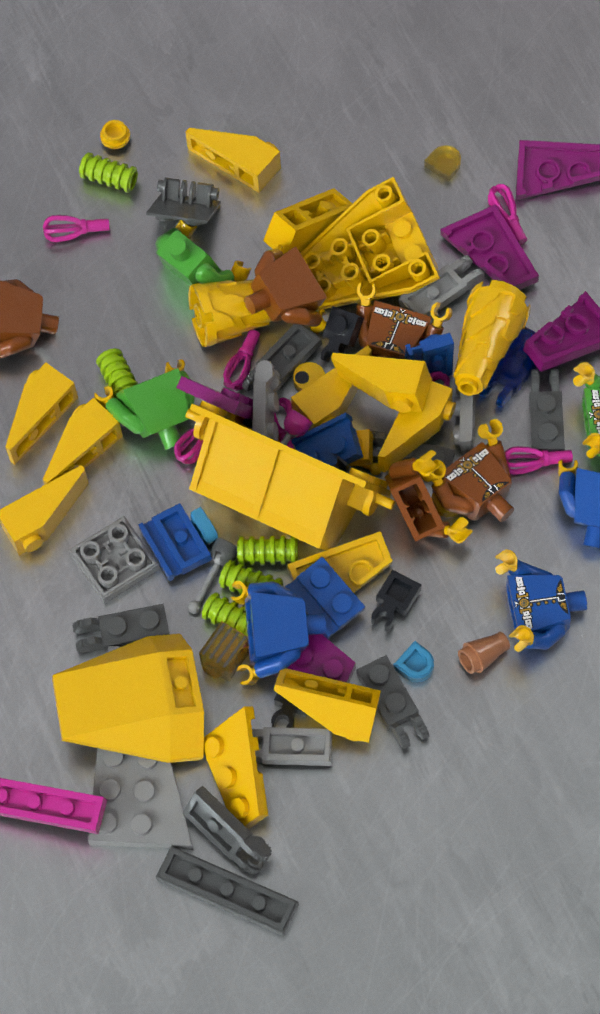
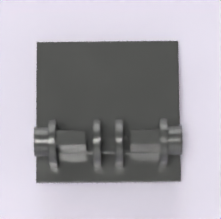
(175, 203)

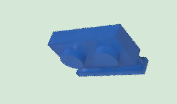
(436, 351)
(331, 440)
(175, 542)
(326, 595)

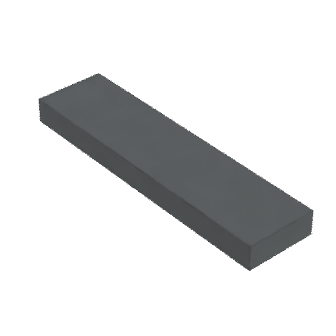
(227, 891)

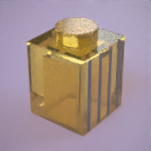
(224, 652)

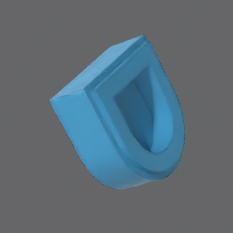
(203, 526)
(415, 663)

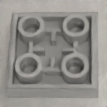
(114, 559)

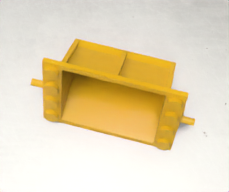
(277, 481)

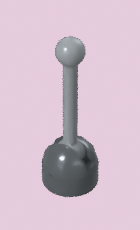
(221, 553)

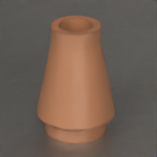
(480, 653)

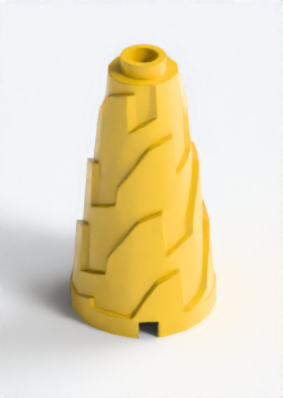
(222, 311)
(490, 325)

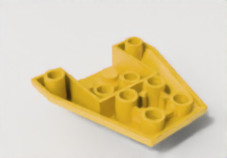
(370, 244)
(135, 701)

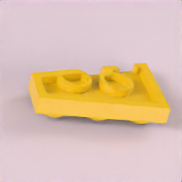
(354, 561)
(233, 763)

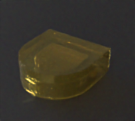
(444, 162)

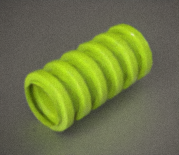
(108, 172)
(115, 370)
(267, 550)
(238, 573)
(221, 610)

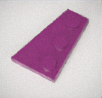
(555, 166)
(492, 247)
(568, 336)
(226, 399)
(324, 660)

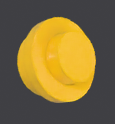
(115, 134)

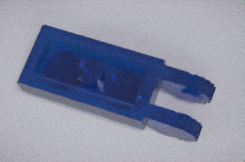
(512, 370)

